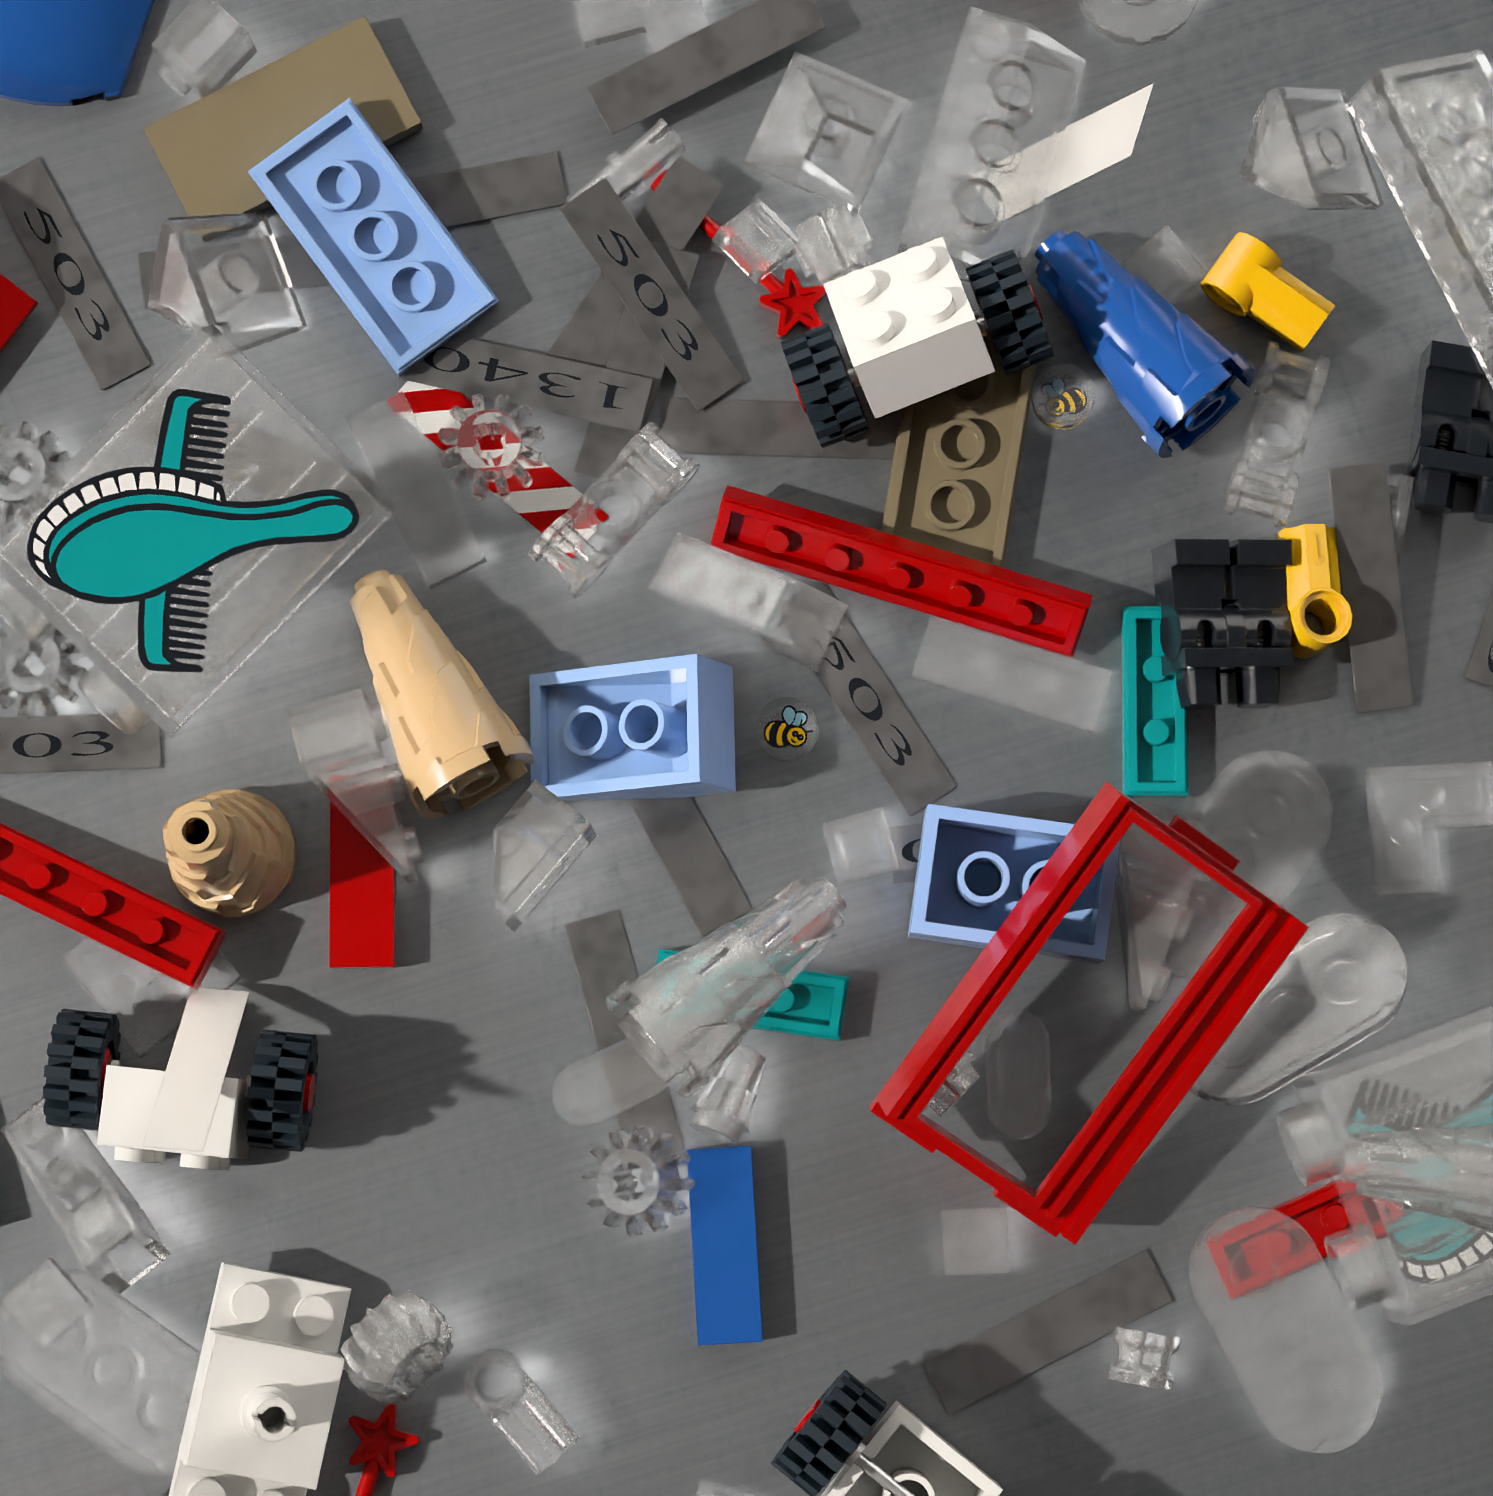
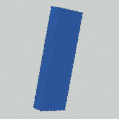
(724, 1246)

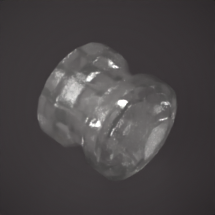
(1144, 1358)

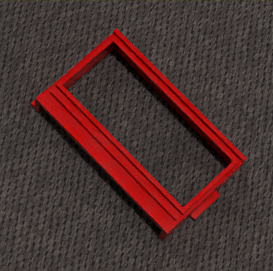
(1161, 1068)

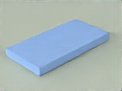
(373, 237)

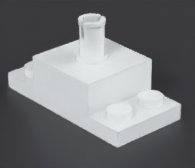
(263, 1386)

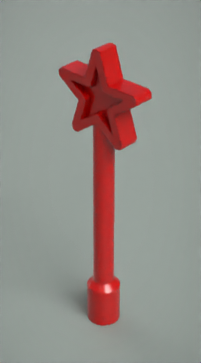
(788, 299)
(378, 1447)

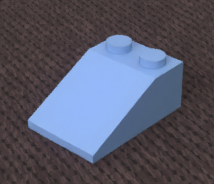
(634, 730)

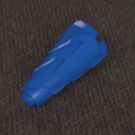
(1155, 357)

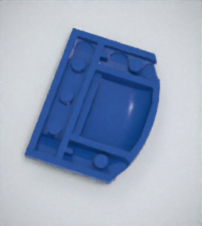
(68, 48)

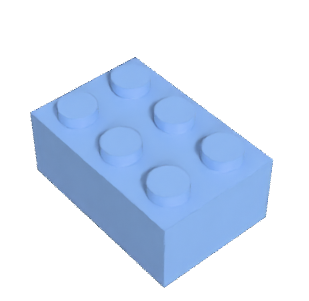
(979, 868)

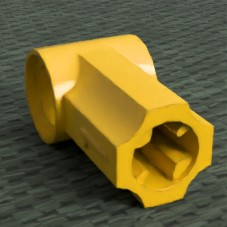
(1253, 283)
(1314, 588)

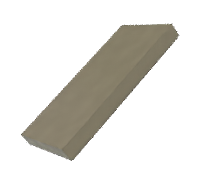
(230, 131)
(961, 464)

